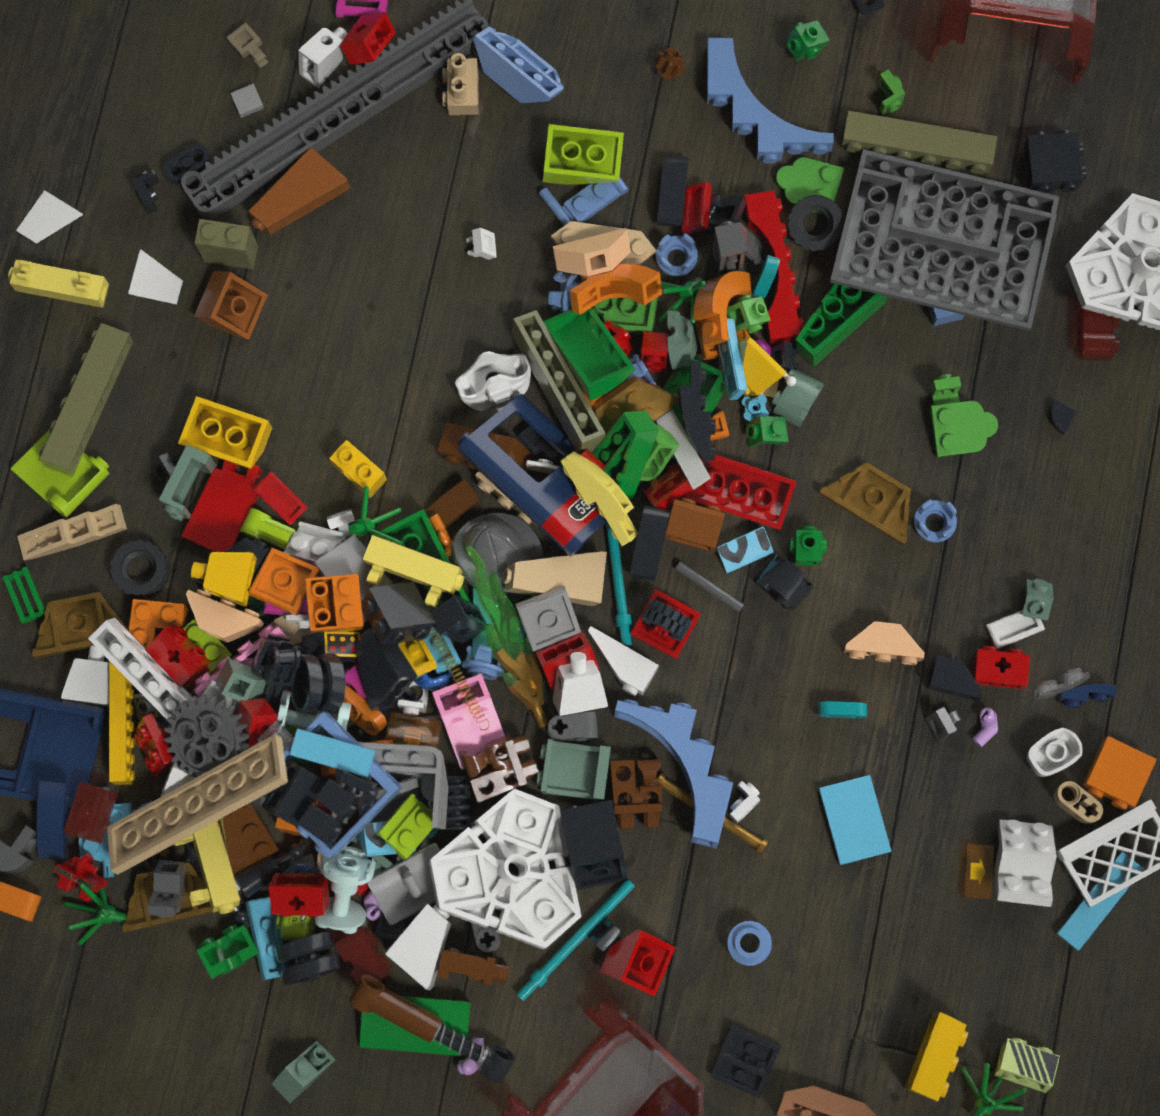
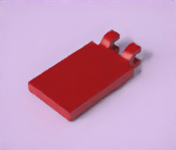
(223, 508)

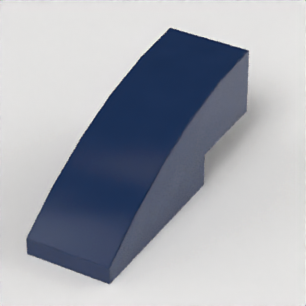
(52, 818)

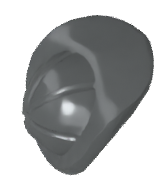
(499, 542)

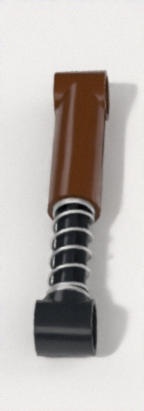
(373, 997)

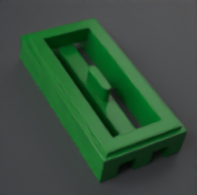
(16, 576)

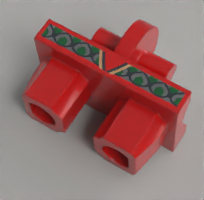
(79, 872)

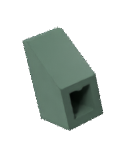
(241, 682)
(303, 1071)

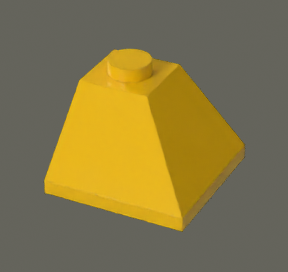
(758, 367)

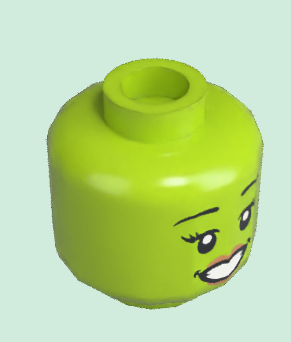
(295, 927)

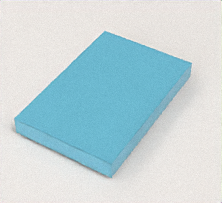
(855, 820)

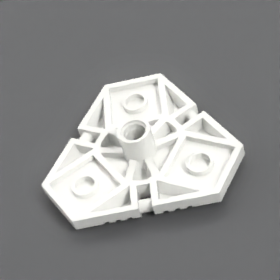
(1122, 264)
(475, 877)

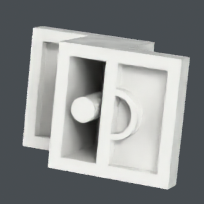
(1025, 863)

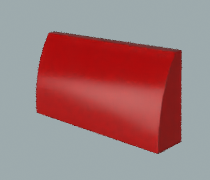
(745, 492)

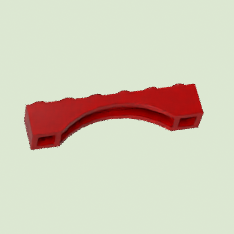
(763, 219)

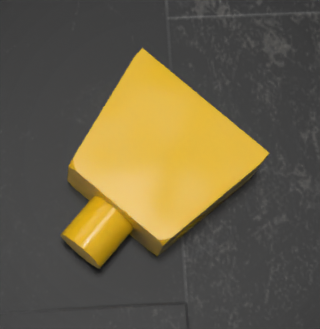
(227, 575)

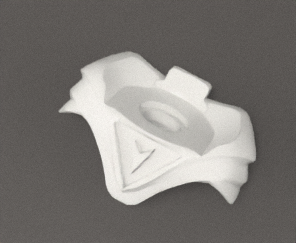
(498, 390)

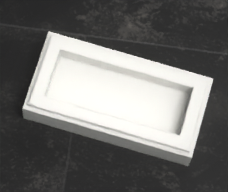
(1013, 628)

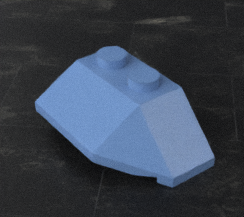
(516, 67)

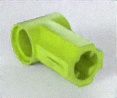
(262, 527)

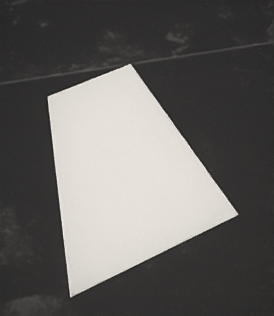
(47, 217)
(154, 280)

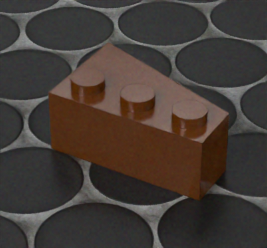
(449, 447)
(246, 837)

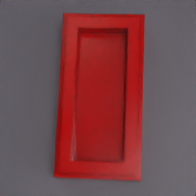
(696, 208)
(280, 498)

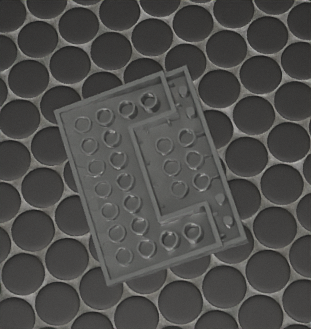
(946, 240)

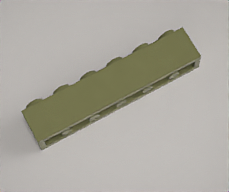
(919, 142)
(557, 382)
(86, 399)

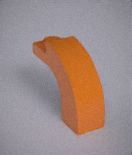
(624, 281)
(712, 304)

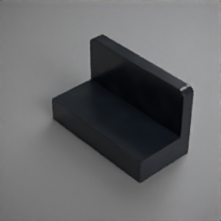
(294, 797)

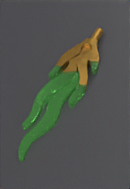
(507, 644)

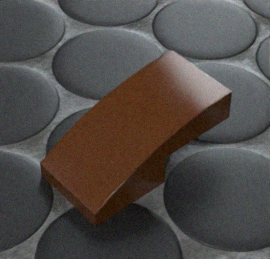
(454, 503)

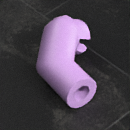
(989, 727)
(371, 907)
(469, 1067)

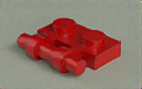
(668, 487)

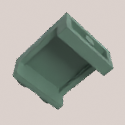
(181, 480)
(574, 770)

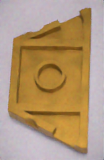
(631, 397)
(873, 499)
(71, 623)
(143, 890)

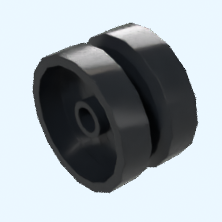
(318, 684)
(307, 957)

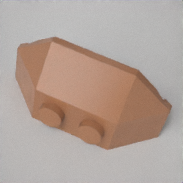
(820, 1102)

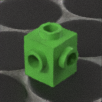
(748, 314)

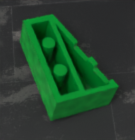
(628, 449)

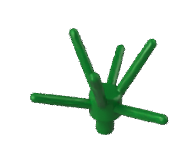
(688, 294)
(366, 526)
(103, 914)
(985, 1102)

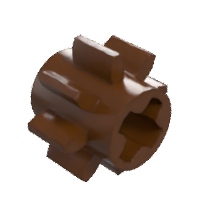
(669, 63)

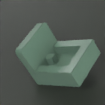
(1038, 599)

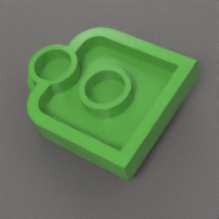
(809, 178)
(628, 314)
(961, 427)

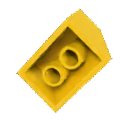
(225, 432)
(937, 1056)

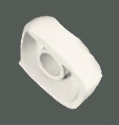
(1054, 752)

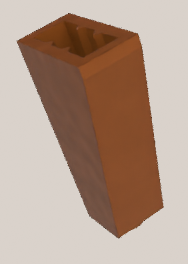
(298, 192)

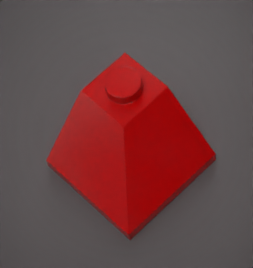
(638, 961)

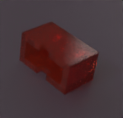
(361, 952)

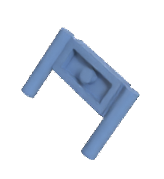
(586, 202)

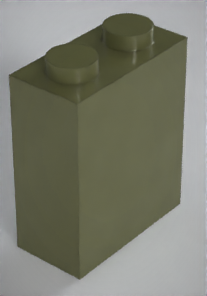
(226, 244)

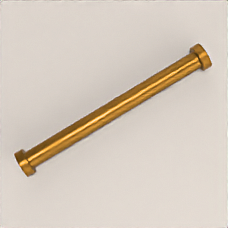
(728, 824)

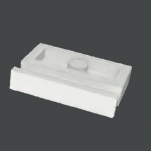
(312, 542)

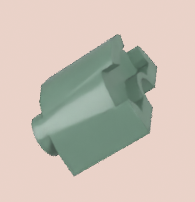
(682, 342)
(797, 399)

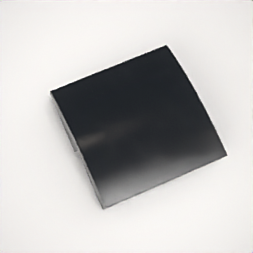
(745, 1060)

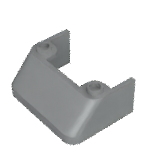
(414, 761)

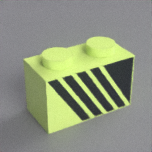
(1027, 1065)

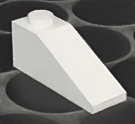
(628, 666)

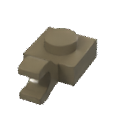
(246, 43)

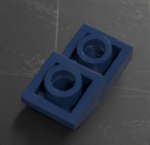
(1079, 696)

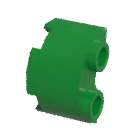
(227, 952)

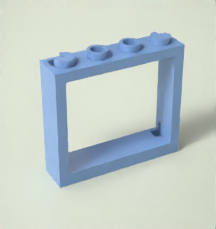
(391, 786)

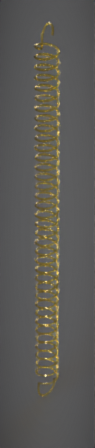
(458, 674)

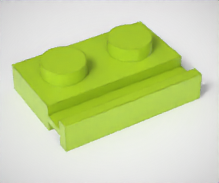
(407, 826)

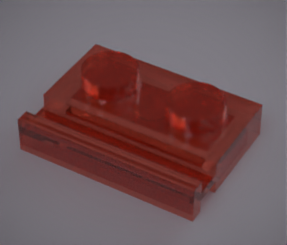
(90, 812)

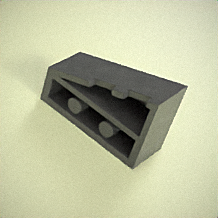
(736, 249)

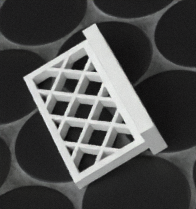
(1101, 837)

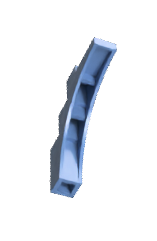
(749, 115)
(694, 757)

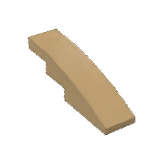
(72, 532)

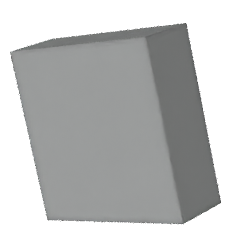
(247, 100)

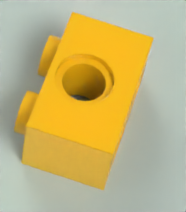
(358, 468)

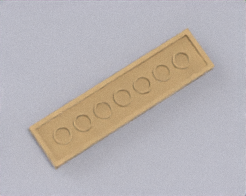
(197, 804)

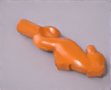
(443, 535)

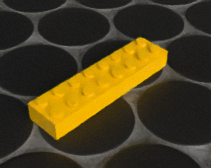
(120, 728)

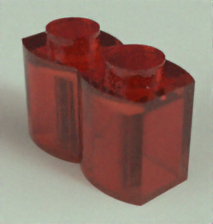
(1097, 336)

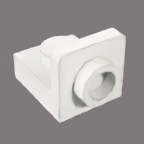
(741, 806)

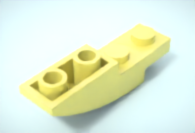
(597, 486)

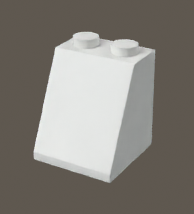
(421, 946)

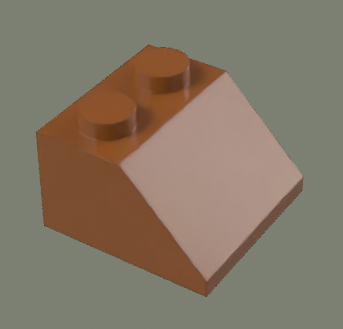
(231, 304)

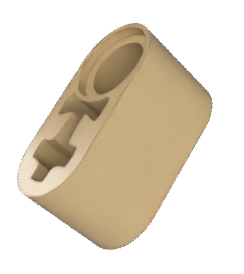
(1078, 812)

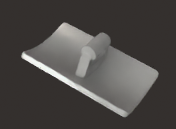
(405, 886)

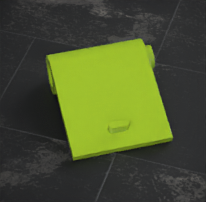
(58, 489)

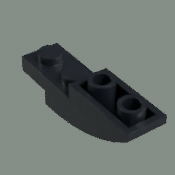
(697, 423)

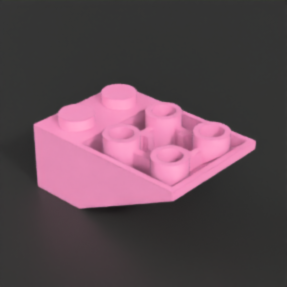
(459, 722)

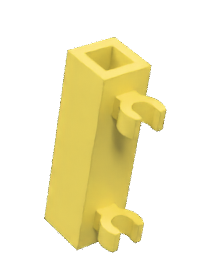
(58, 283)
(413, 566)
(215, 870)

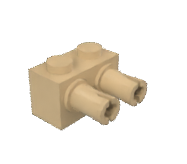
(462, 85)

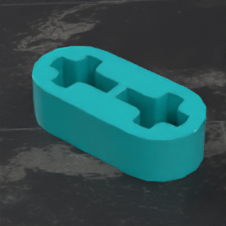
(765, 276)
(842, 709)

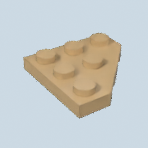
(639, 245)

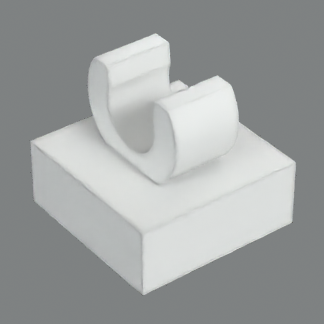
(483, 244)
(341, 521)

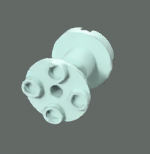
(304, 720)
(346, 873)

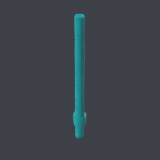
(623, 619)
(539, 977)

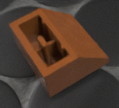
(695, 525)

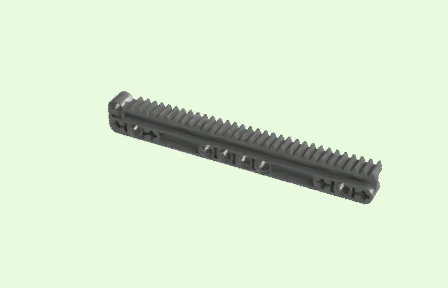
(283, 144)

